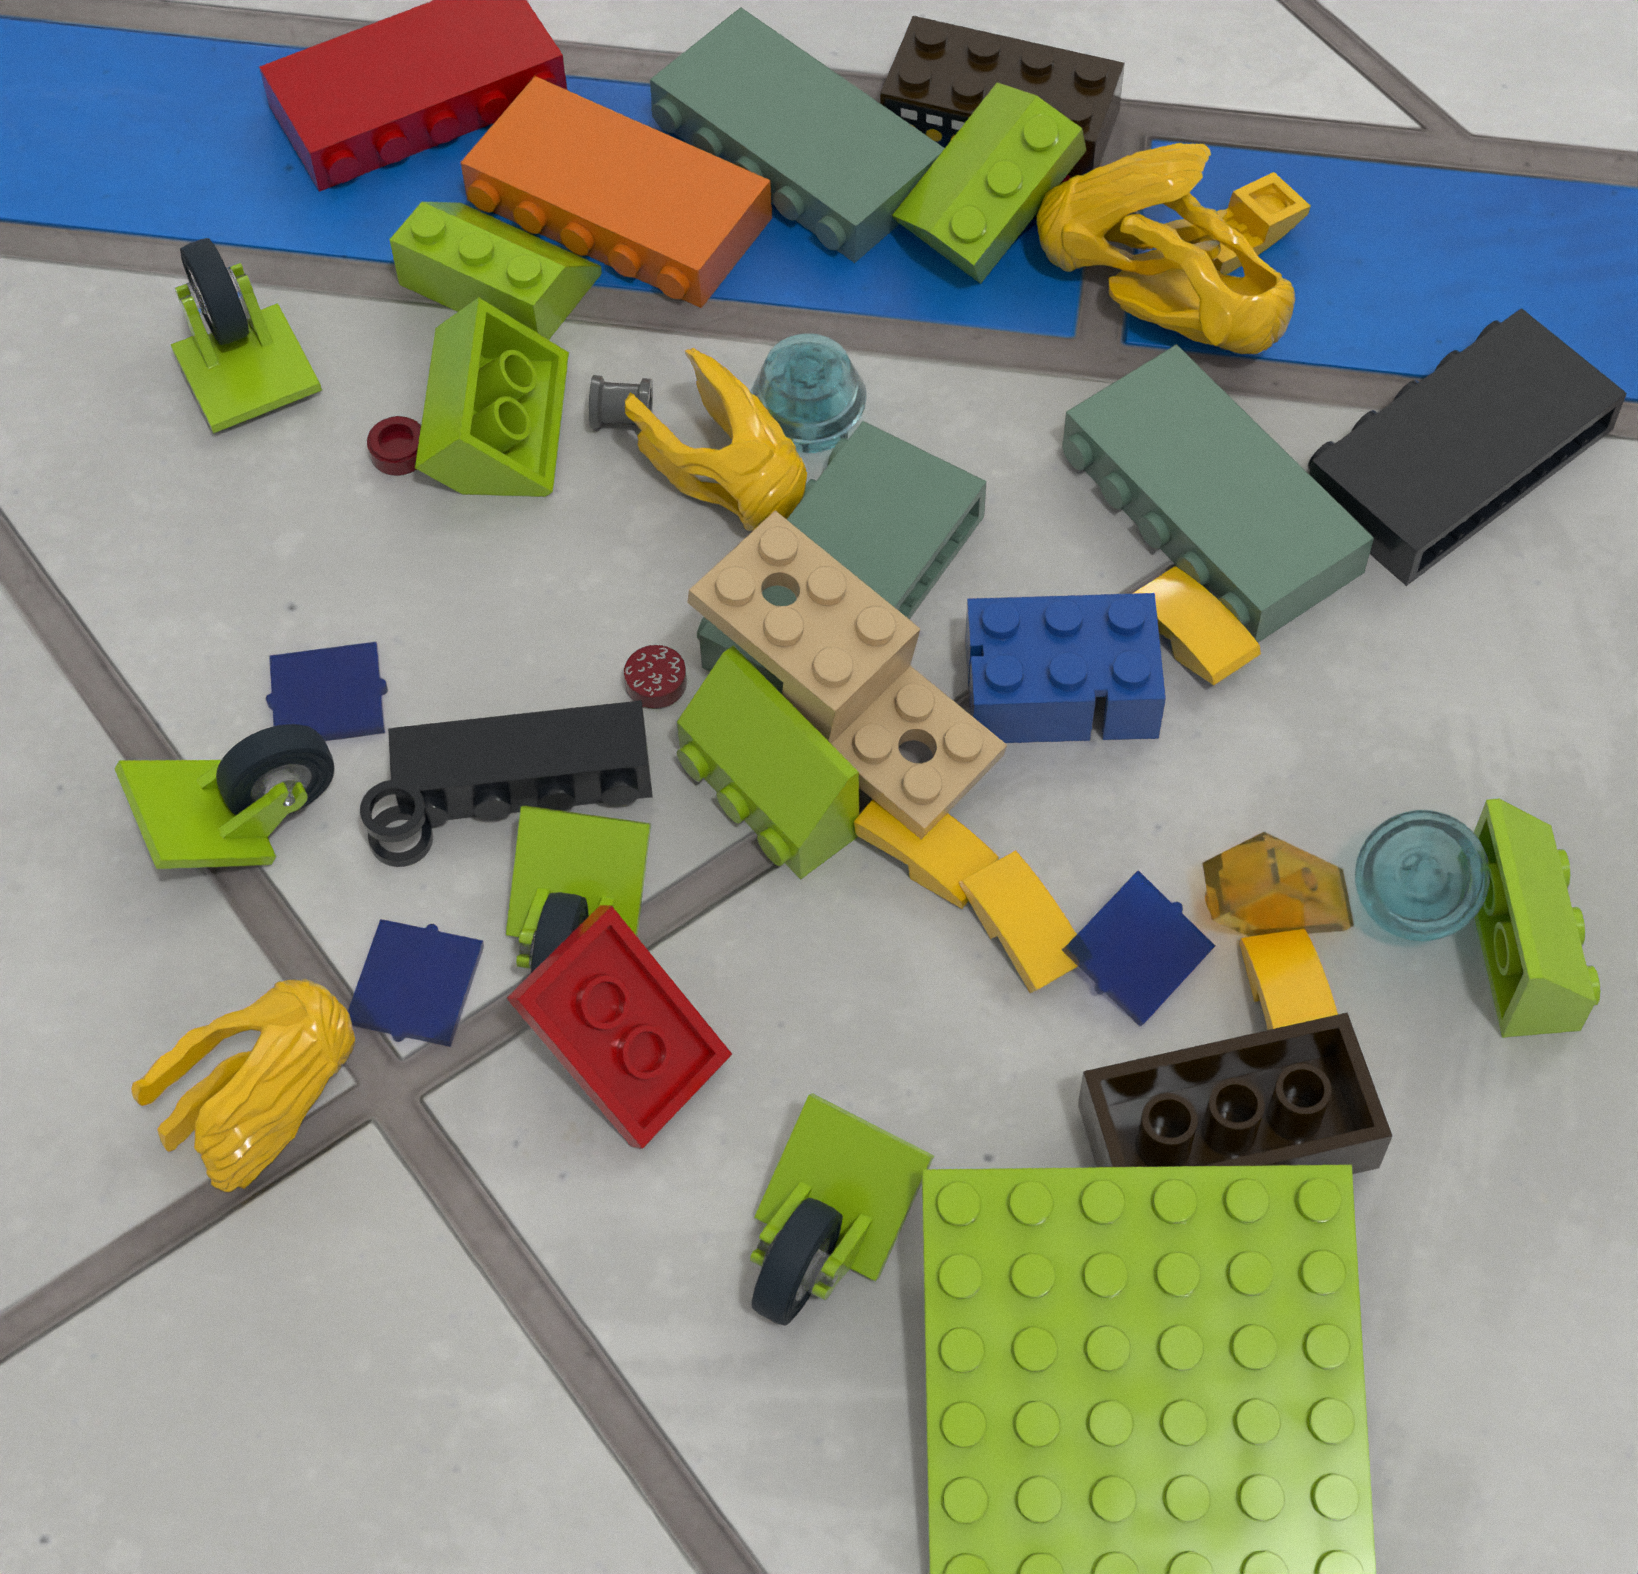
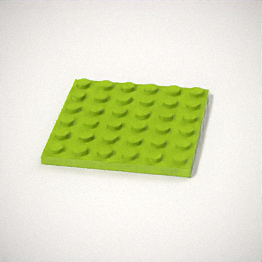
(1145, 1371)

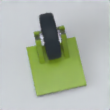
(244, 362)
(226, 807)
(567, 870)
(831, 1207)

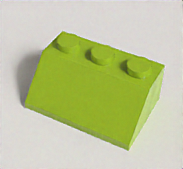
(992, 179)
(465, 254)
(492, 405)
(769, 766)
(1530, 928)

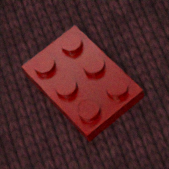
(620, 1026)

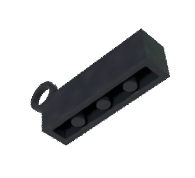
(503, 764)

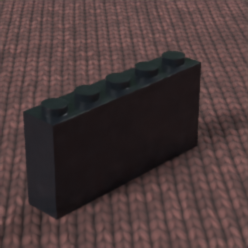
(1466, 442)

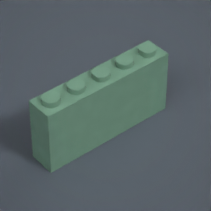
(777, 111)
(1215, 492)
(885, 517)

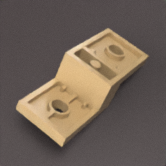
(848, 670)

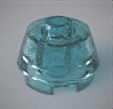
(811, 390)
(1422, 875)

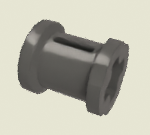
(609, 398)

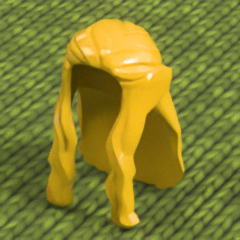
(1088, 210)
(1198, 300)
(753, 473)
(257, 1096)

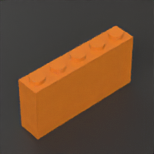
(617, 191)

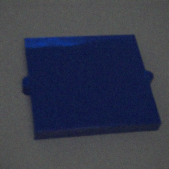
(329, 690)
(1138, 948)
(415, 982)

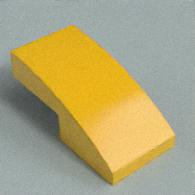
(1262, 214)
(1200, 627)
(935, 862)
(1024, 917)
(1287, 978)

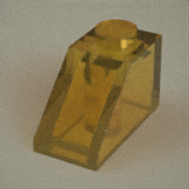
(1275, 889)

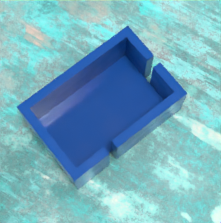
(1055, 656)

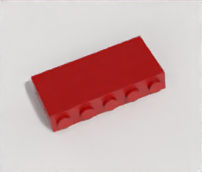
(407, 83)

